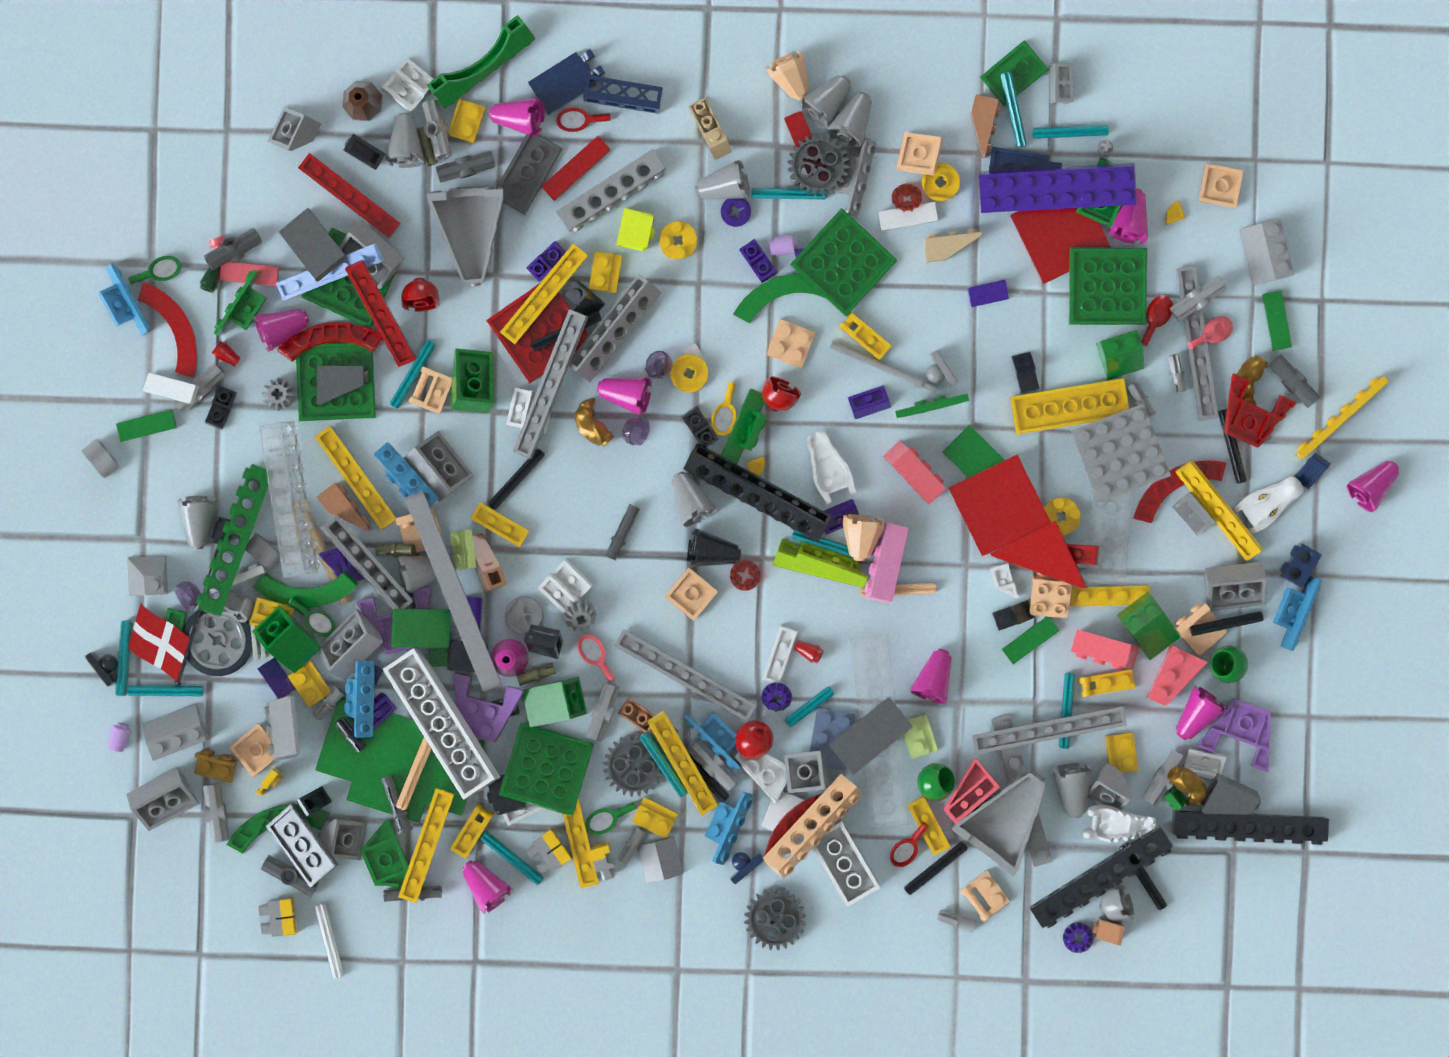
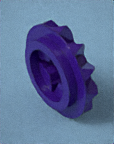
(745, 213)
(780, 690)
(1079, 928)

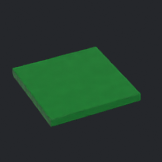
(843, 262)
(1107, 286)
(341, 294)
(355, 405)
(546, 769)

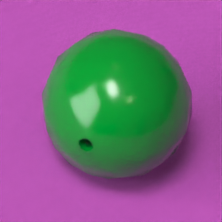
(1229, 664)
(936, 781)

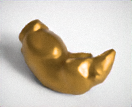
(1252, 370)
(589, 426)
(1188, 782)

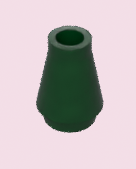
(210, 280)

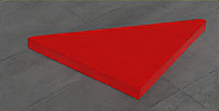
(1044, 553)

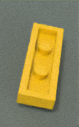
(499, 524)
(933, 835)

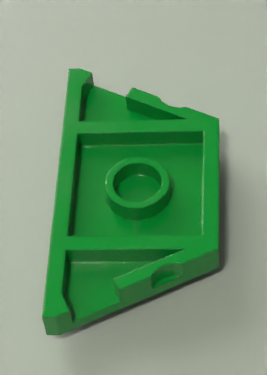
(939, 402)
(385, 857)

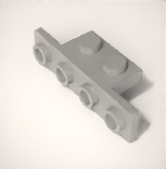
(857, 176)

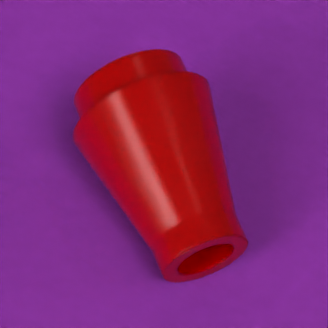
(226, 353)
(810, 651)

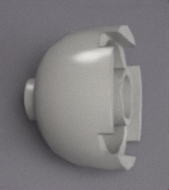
(1117, 905)

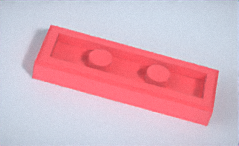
(238, 271)

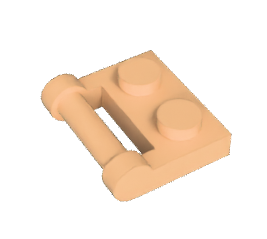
(437, 392)
(991, 893)

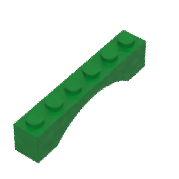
(512, 39)

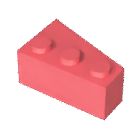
(915, 471)
(1104, 650)
(1173, 675)
(971, 793)

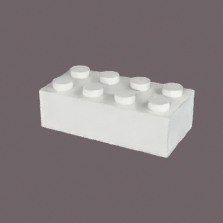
(845, 865)

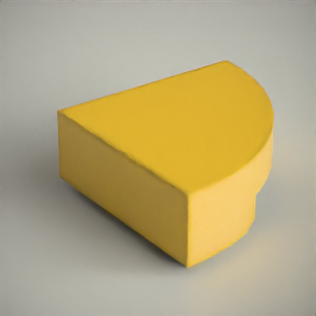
(1174, 213)
(757, 465)

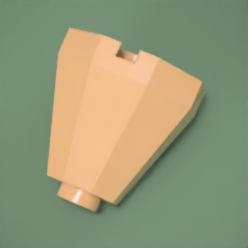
(790, 74)
(862, 534)

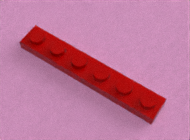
(349, 195)
(380, 313)

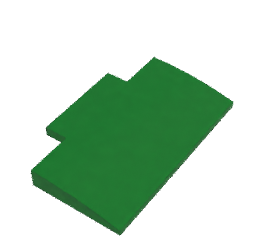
(386, 754)

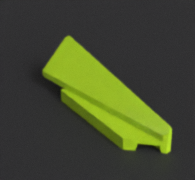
(819, 562)

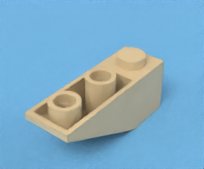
(710, 128)
(944, 247)

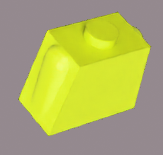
(636, 230)

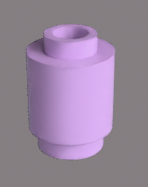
(783, 245)
(119, 737)

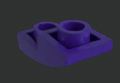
(758, 260)
(546, 261)

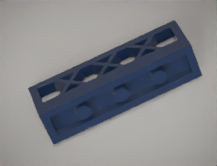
(617, 100)

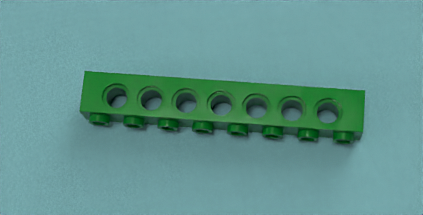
(216, 606)

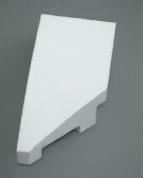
(1003, 579)

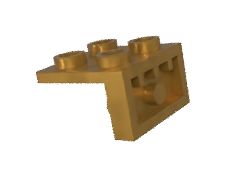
(215, 766)

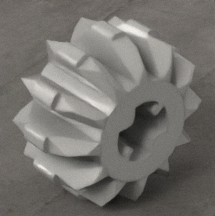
(282, 388)
(580, 614)

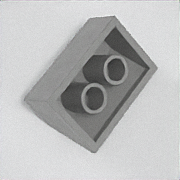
(363, 236)
(1266, 252)
(438, 465)
(1235, 586)
(350, 642)
(282, 728)
(175, 732)
(162, 799)

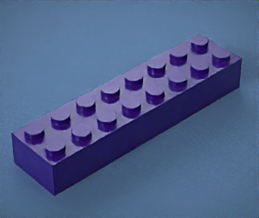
(1058, 188)

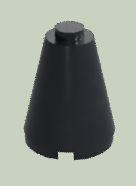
(711, 550)

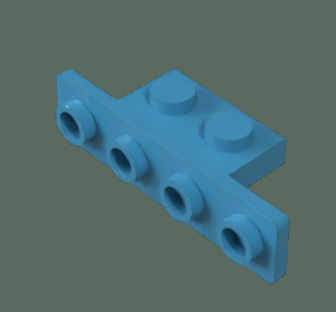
(121, 303)
(402, 474)
(1295, 610)
(361, 698)
(718, 735)
(726, 826)

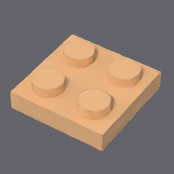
(919, 153)
(1220, 185)
(790, 343)
(691, 594)
(253, 750)

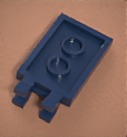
(564, 81)
(1015, 160)

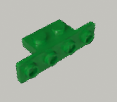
(245, 306)
(746, 427)

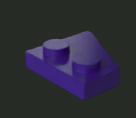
(339, 563)

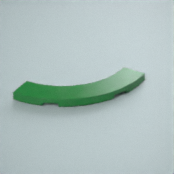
(771, 290)
(306, 596)
(257, 825)

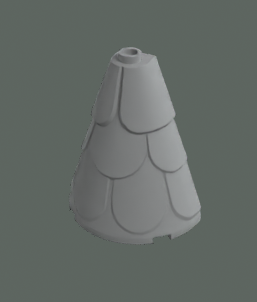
(468, 226)
(1005, 822)

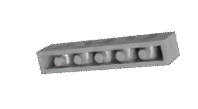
(567, 212)
(614, 327)
(365, 563)

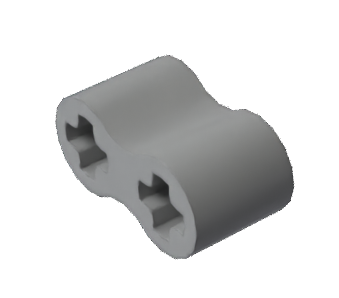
(100, 458)
(263, 552)
(238, 607)

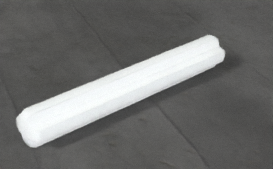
(329, 940)

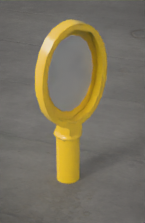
(725, 413)

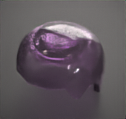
(658, 365)
(635, 431)
(187, 594)

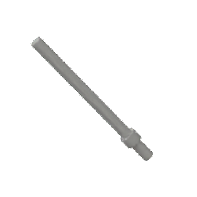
(917, 381)

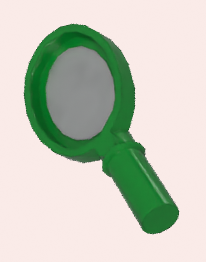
(160, 269)
(316, 620)
(605, 819)

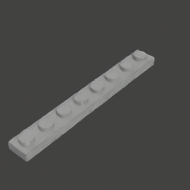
(1199, 355)
(550, 384)
(685, 675)
(1049, 730)
(1016, 770)

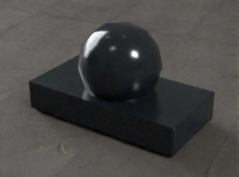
(103, 666)

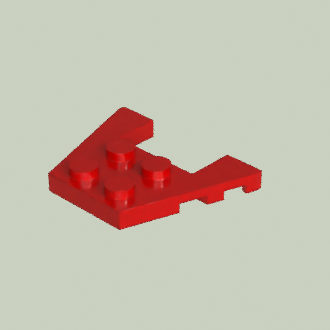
(1249, 421)

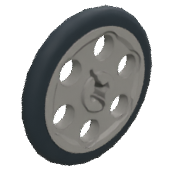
(213, 666)

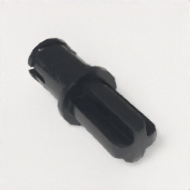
(348, 732)

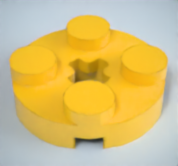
(947, 191)
(667, 242)
(679, 368)
(1071, 511)

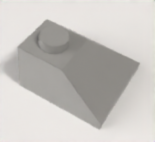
(293, 130)
(147, 576)
(806, 772)
(1110, 788)
(344, 838)

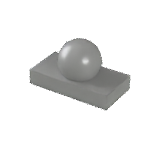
(939, 370)

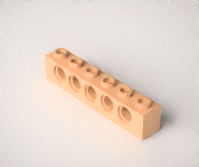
(813, 816)

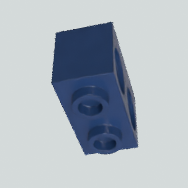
(1305, 568)

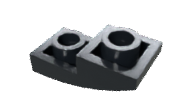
(221, 407)
(699, 427)

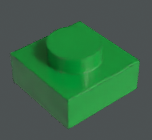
(1175, 798)

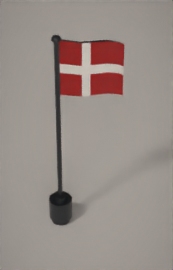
(162, 641)

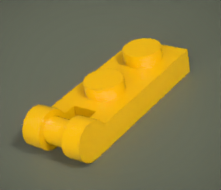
(865, 336)
(1107, 682)
(471, 831)

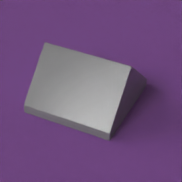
(660, 860)

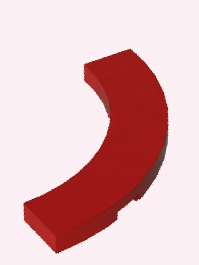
(179, 324)
(329, 333)
(1161, 489)
(790, 819)

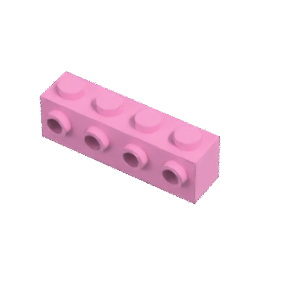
(886, 563)

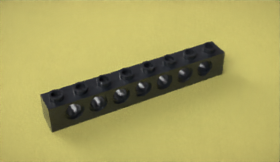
(727, 477)
(1319, 826)
(1155, 836)

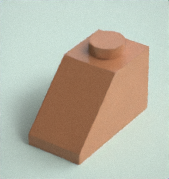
(1108, 931)

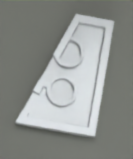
(766, 772)

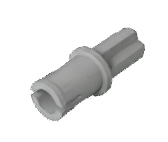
(1105, 147)
(1176, 373)
(1140, 397)
(328, 703)
(631, 845)
(956, 920)

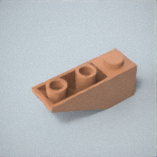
(982, 117)
(337, 503)
(488, 568)
(638, 715)

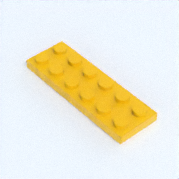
(1068, 406)

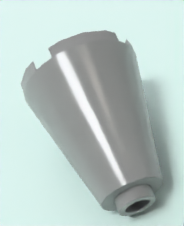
(826, 100)
(852, 120)
(404, 143)
(725, 183)
(691, 500)
(197, 519)
(415, 572)
(1073, 787)

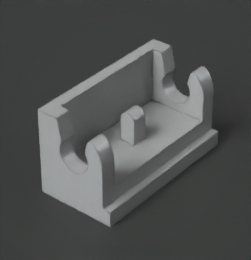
(1061, 83)
(1193, 514)

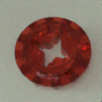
(906, 190)
(736, 579)

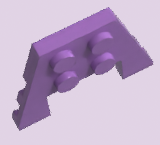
(384, 624)
(482, 716)
(1245, 724)

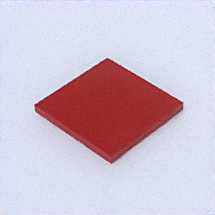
(1052, 233)
(551, 319)
(999, 505)

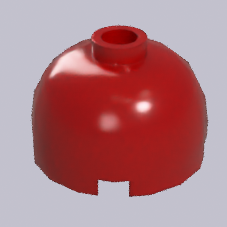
(420, 295)
(779, 395)
(754, 739)

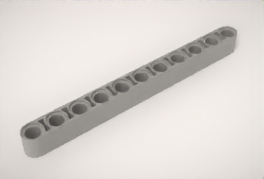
(453, 591)

